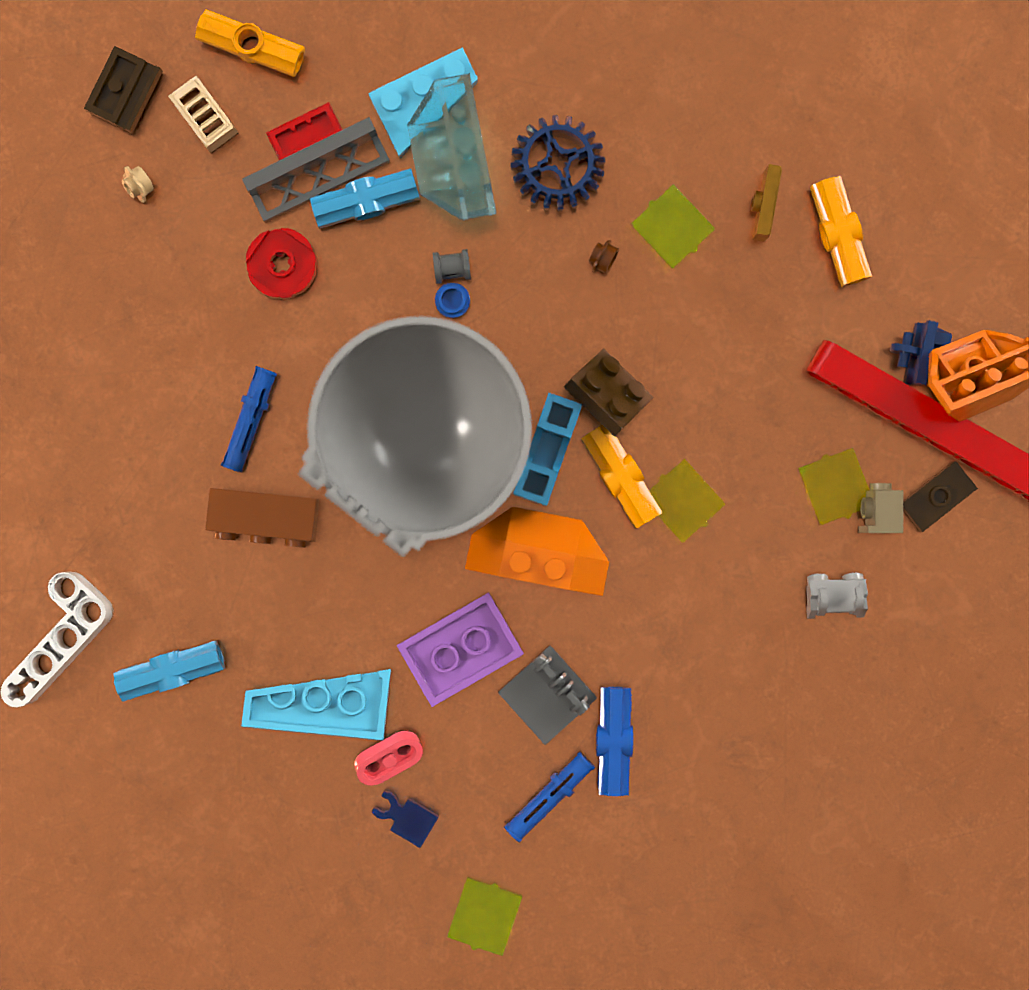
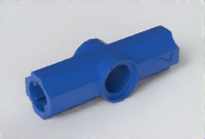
(614, 741)

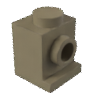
(882, 509)

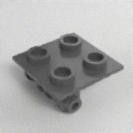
(547, 695)

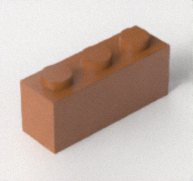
(262, 516)

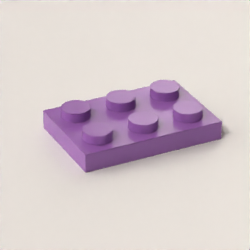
(460, 649)

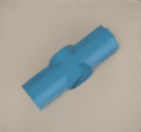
(364, 198)
(169, 671)

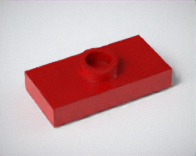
(304, 131)

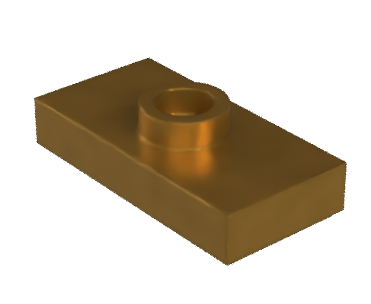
(765, 202)

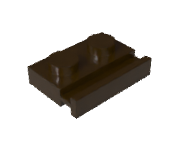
(123, 89)

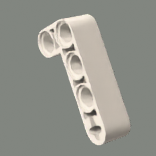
(53, 643)

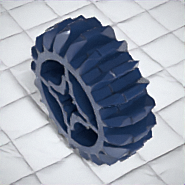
(573, 156)

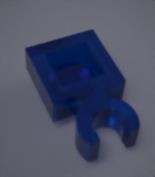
(410, 821)

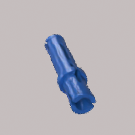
(253, 406)
(579, 766)

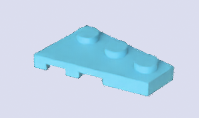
(400, 99)

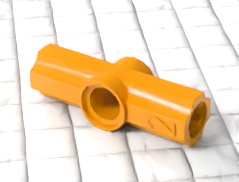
(230, 34)
(840, 231)
(621, 476)

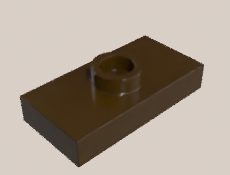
(938, 496)

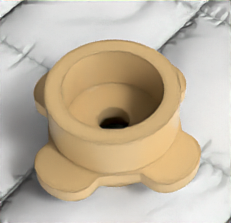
(137, 183)

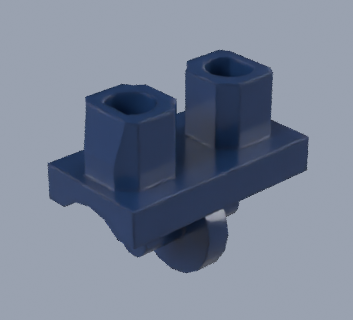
(916, 348)

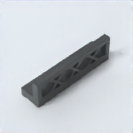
(310, 158)

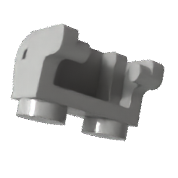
(836, 595)

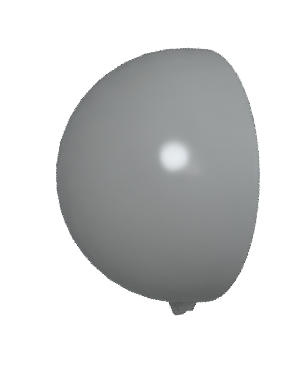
(418, 430)

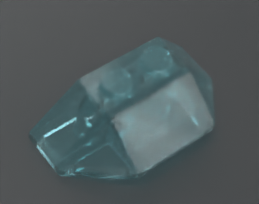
(451, 150)

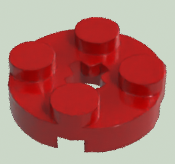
(279, 243)

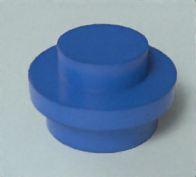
(452, 300)

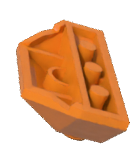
(979, 372)
(539, 551)

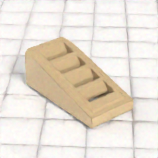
(219, 135)

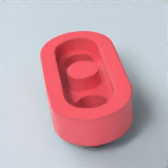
(388, 757)

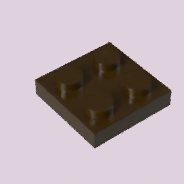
(608, 392)

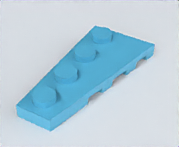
(331, 707)

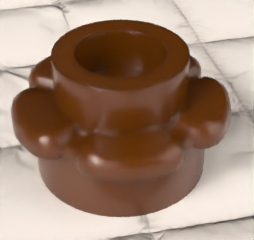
(603, 256)

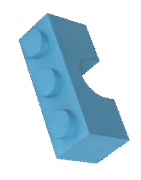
(548, 449)

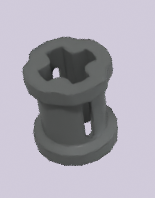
(451, 266)

